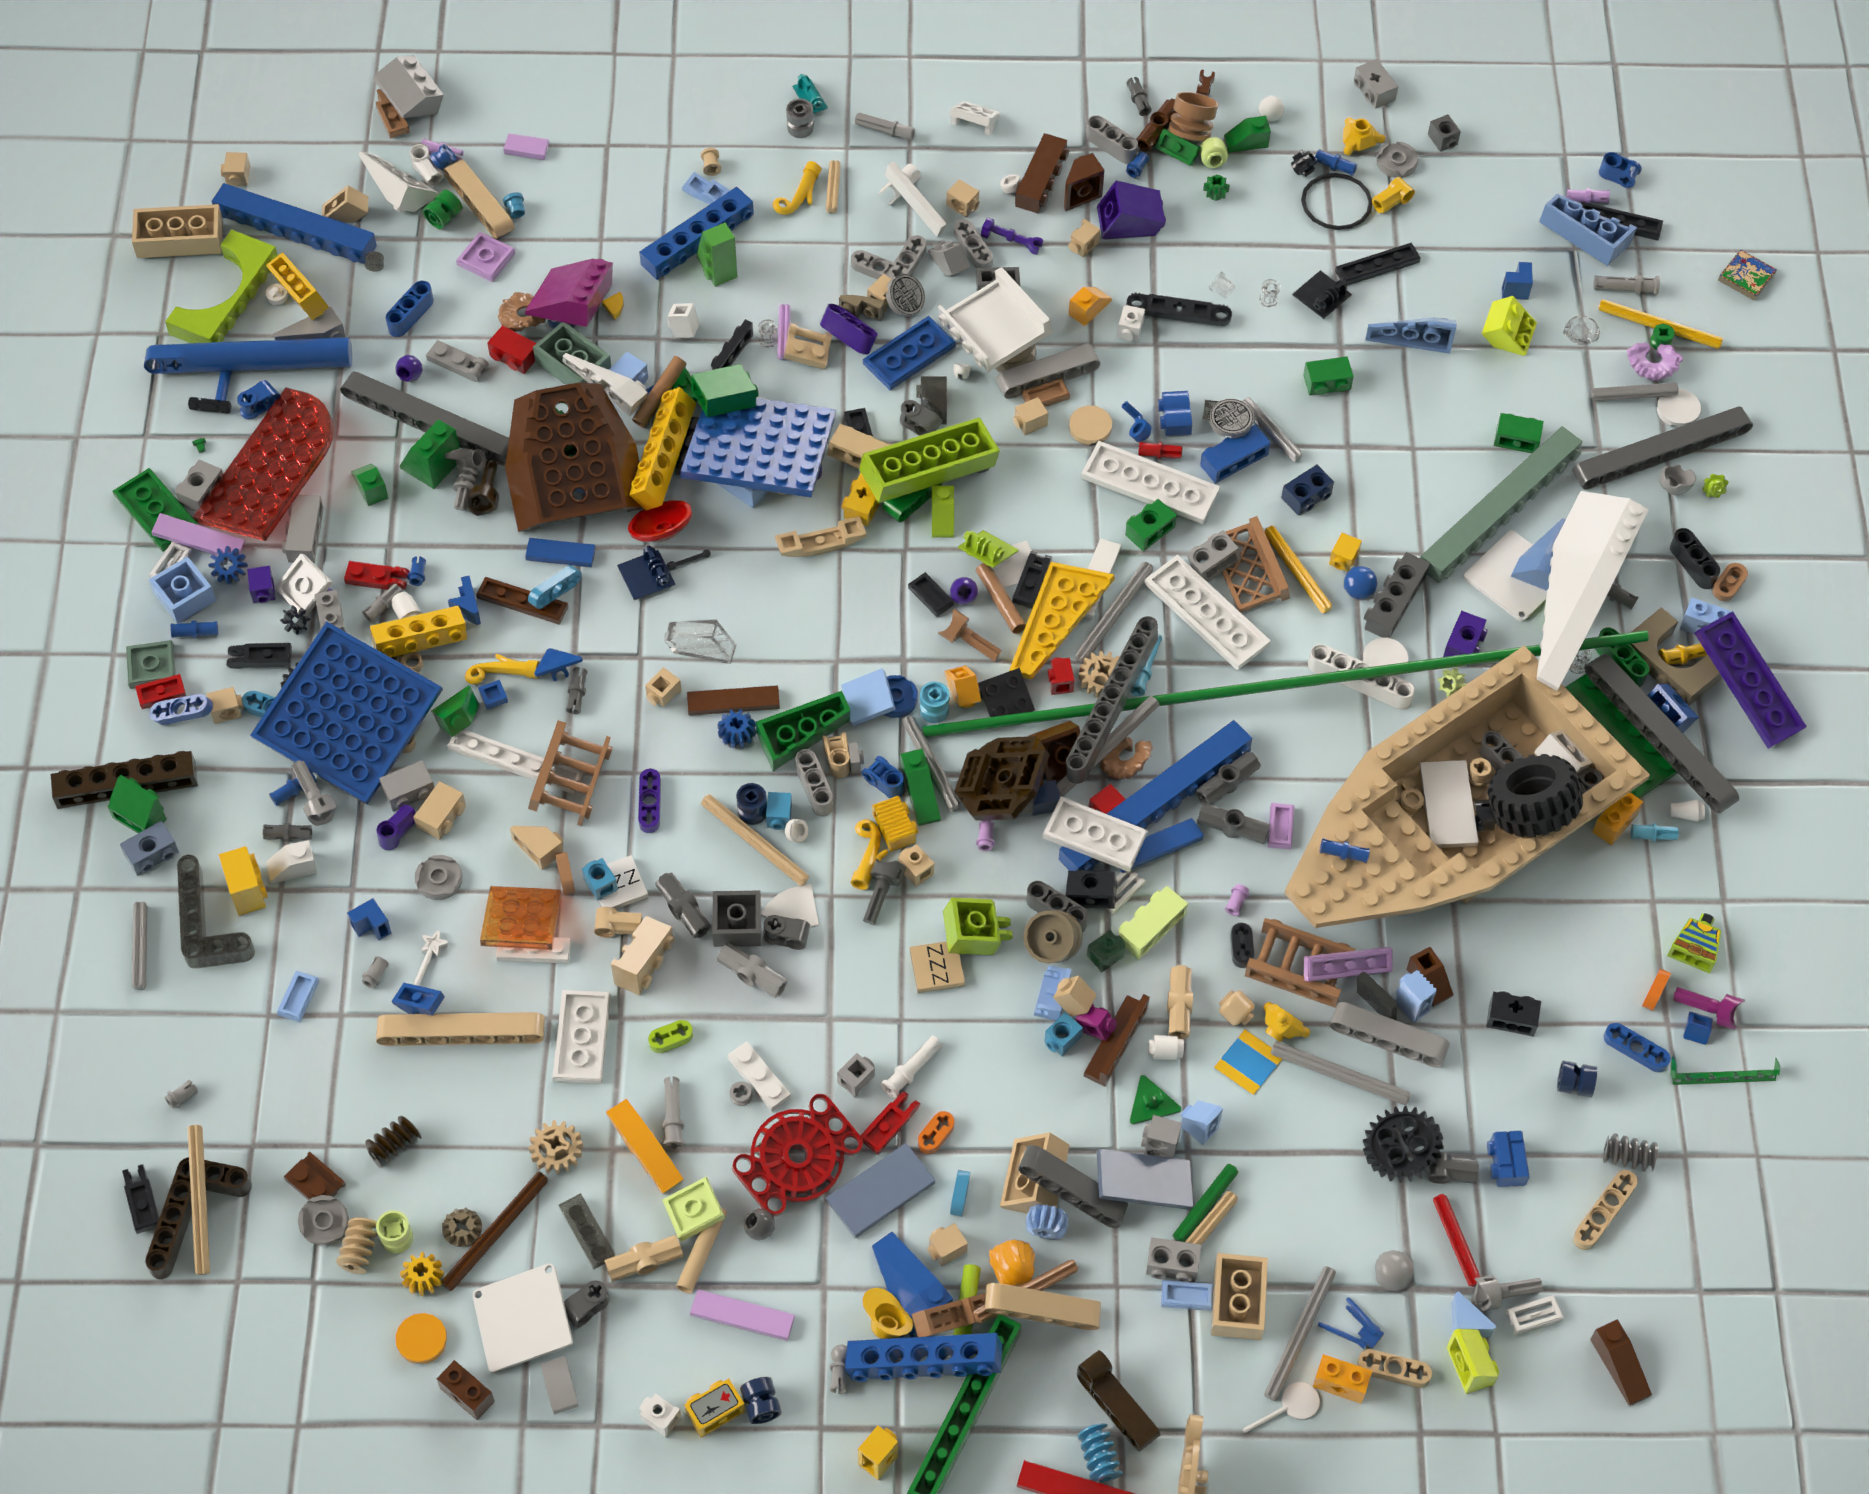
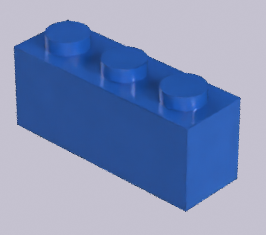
(1234, 454)

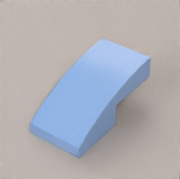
(703, 189)

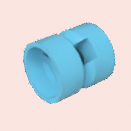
(934, 702)

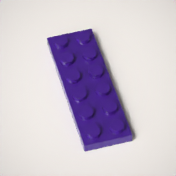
(1750, 680)

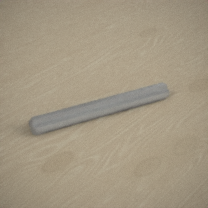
(935, 769)

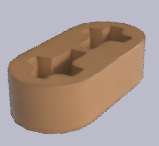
(565, 873)

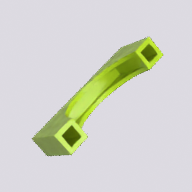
(214, 322)

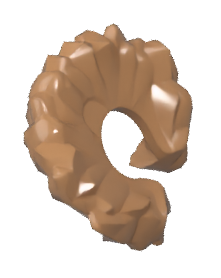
(508, 313)
(1126, 769)

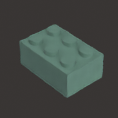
(563, 340)

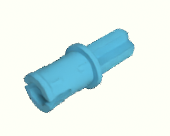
(1653, 832)

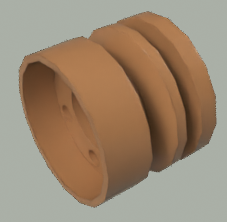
(1193, 116)

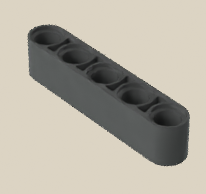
(1070, 1186)

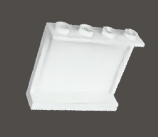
(996, 322)

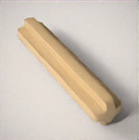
(833, 186)
(1213, 1218)

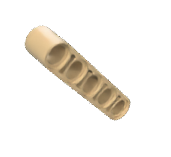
(479, 199)
(1042, 1306)

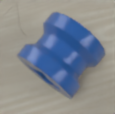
(443, 157)

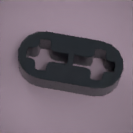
(1236, 945)

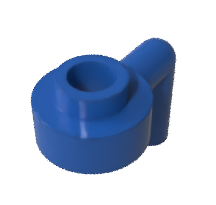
(1141, 428)

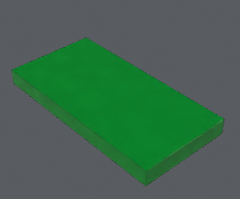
(147, 498)

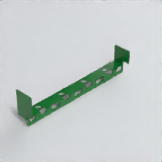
(1723, 1074)

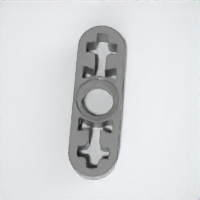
(973, 236)

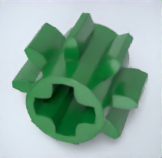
(1216, 187)

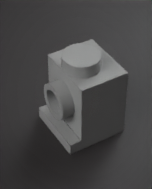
(856, 1065)

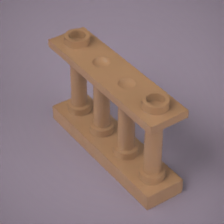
(554, 757)
(1282, 976)

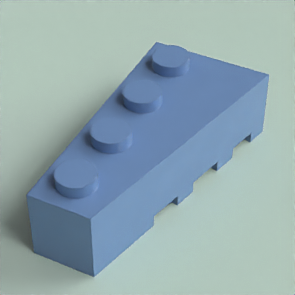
(1587, 228)

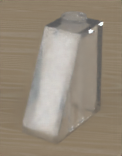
(700, 640)

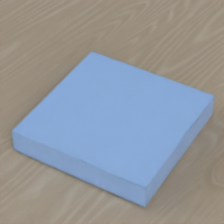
(868, 697)

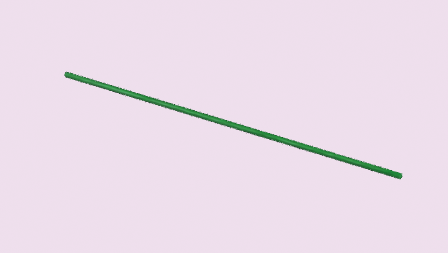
(1272, 685)

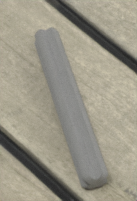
(1634, 391)
(1274, 431)
(139, 947)

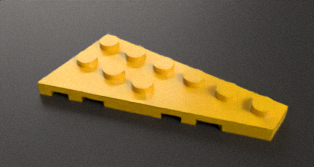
(1059, 607)

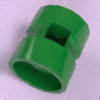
(442, 209)

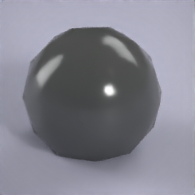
(759, 1224)

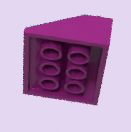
(572, 292)

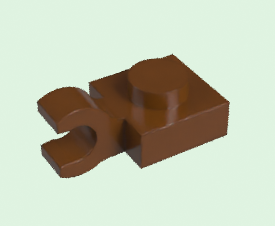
(1204, 89)

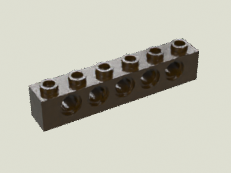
(90, 791)

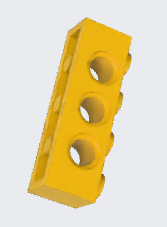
(297, 286)
(419, 632)

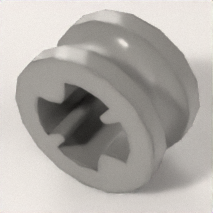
(745, 1099)

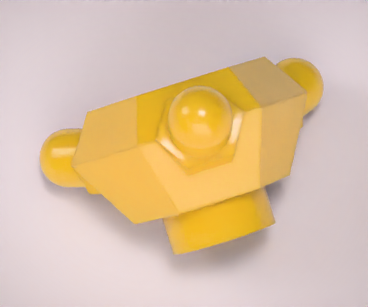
(1360, 135)
(1282, 1023)

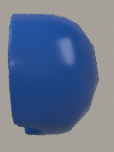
(1360, 582)

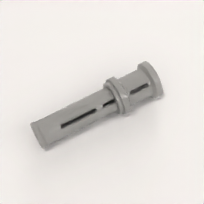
(1636, 284)
(672, 1124)

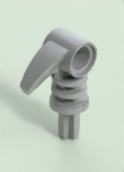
(467, 462)

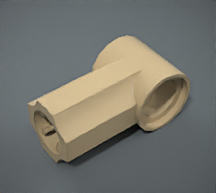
(610, 922)

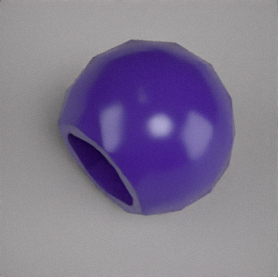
(409, 368)
(963, 590)

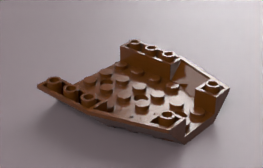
(545, 478)

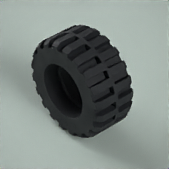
(1535, 795)

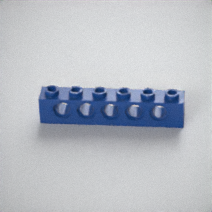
(684, 240)
(911, 1350)

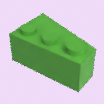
(718, 254)

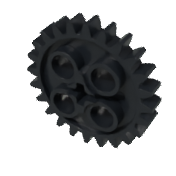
(1423, 1134)

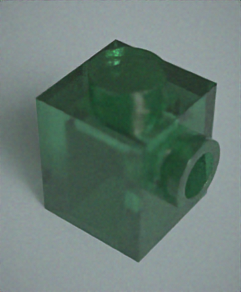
(1106, 950)

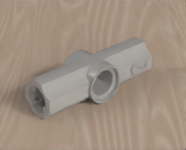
(752, 970)

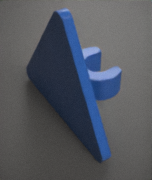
(556, 661)

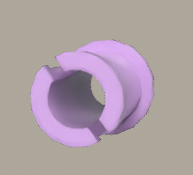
(985, 841)
(1238, 896)

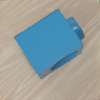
(778, 810)
(600, 887)
(1067, 1026)

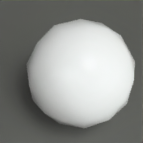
(1272, 108)

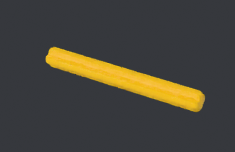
(1298, 569)

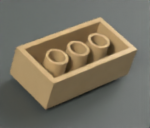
(177, 231)

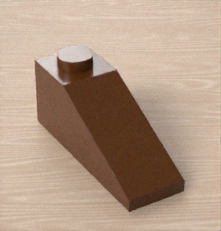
(1621, 1361)

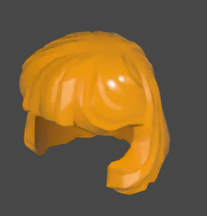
(1013, 1262)

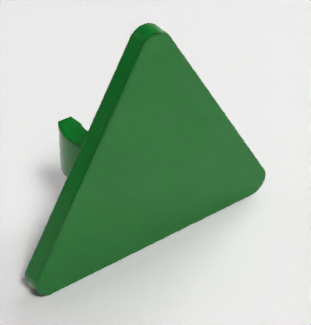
(1151, 1101)

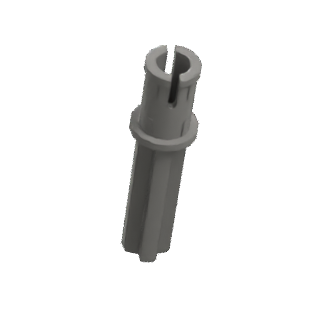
(886, 126)

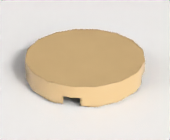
(1090, 425)

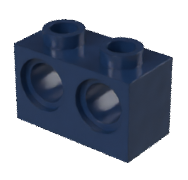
(1305, 487)

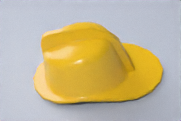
(886, 1314)

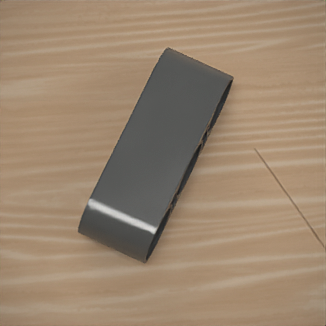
(1052, 897)

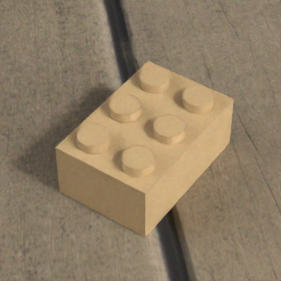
(1239, 1296)

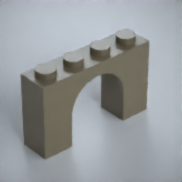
(1687, 682)

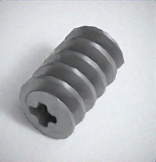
(1630, 1152)

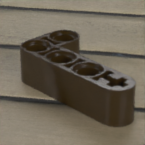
(1097, 1379)

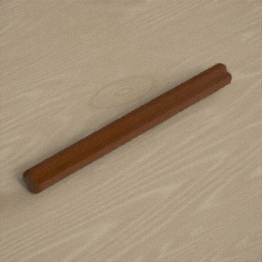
(494, 1231)

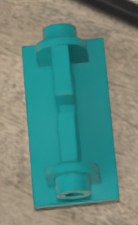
(806, 90)

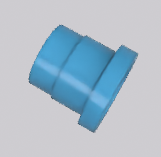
(514, 204)

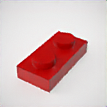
(160, 690)

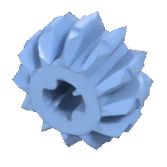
(1047, 1222)

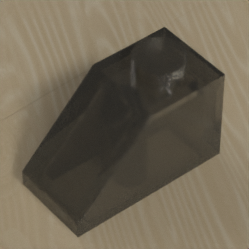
(934, 395)

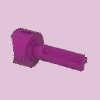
(1724, 1010)

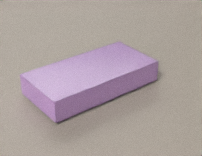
(526, 146)
(1281, 826)

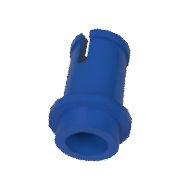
(1135, 168)
(416, 576)

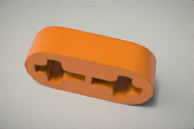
(1656, 989)
(932, 1129)

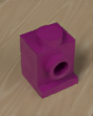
(1097, 1022)

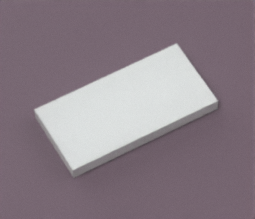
(1448, 803)
(1095, 834)
(581, 1037)

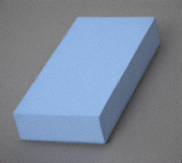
(298, 996)
(1187, 1295)

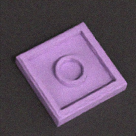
(485, 256)

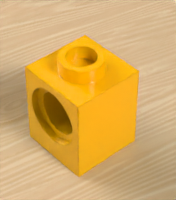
(1345, 552)

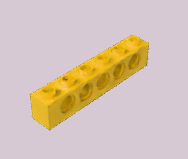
(662, 448)

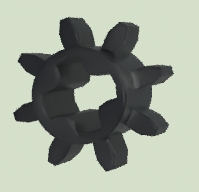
(1303, 163)
(300, 624)

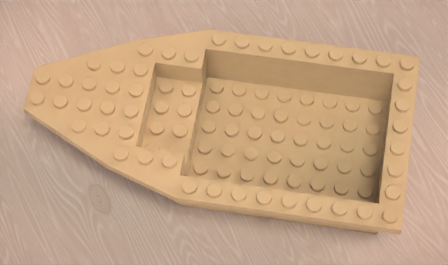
(1403, 864)

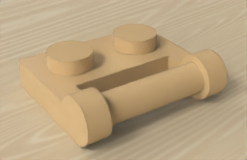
(804, 351)

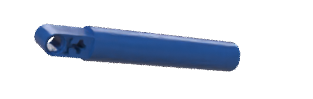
(249, 355)

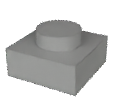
(856, 758)

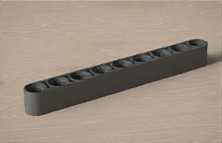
(423, 415)
(1662, 448)
(1112, 700)
(1662, 733)

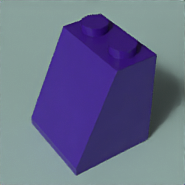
(1130, 211)

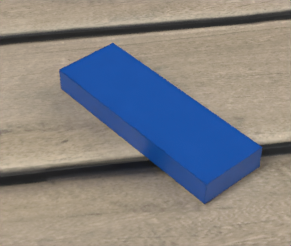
(560, 552)

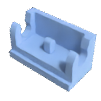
(1046, 1005)

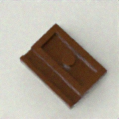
(313, 1178)

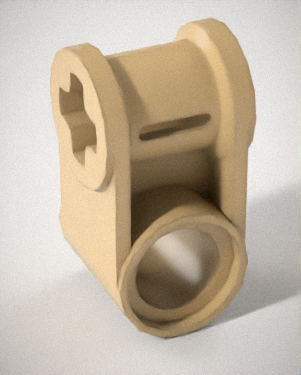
(837, 751)

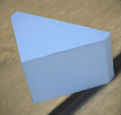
(1467, 1316)

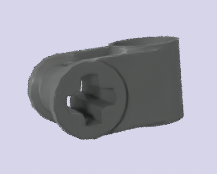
(921, 420)
(788, 932)
(584, 1305)

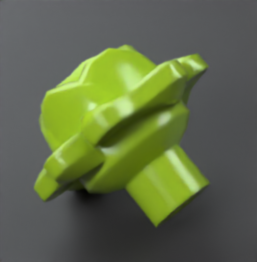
(1715, 485)

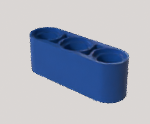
(409, 308)

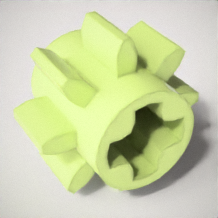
(1445, 681)

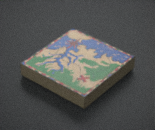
(1747, 274)

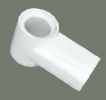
(424, 165)

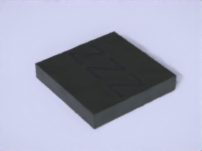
(1376, 996)

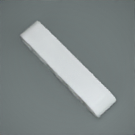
(1393, 684)

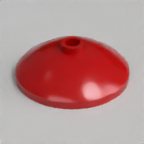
(660, 522)

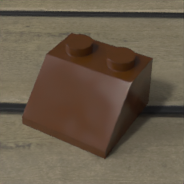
(1084, 182)
(1058, 742)

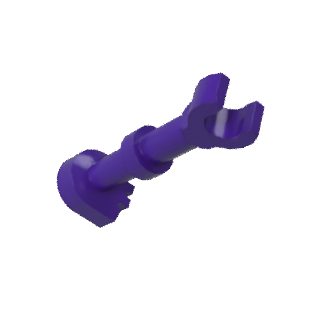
(1010, 235)

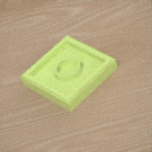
(693, 1209)

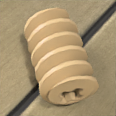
(355, 1245)

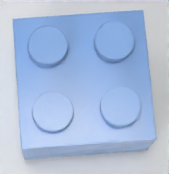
(182, 590)

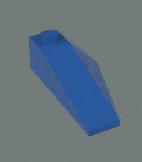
(908, 1277)

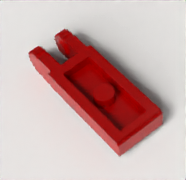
(375, 575)
(888, 1123)

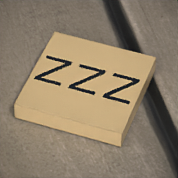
(936, 967)

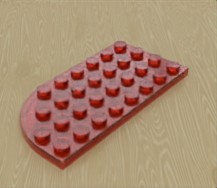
(270, 467)

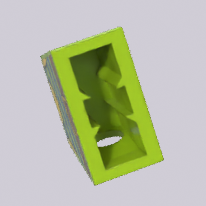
(1697, 943)

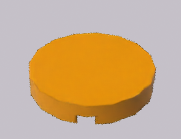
(421, 1338)

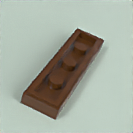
(517, 599)
(733, 699)

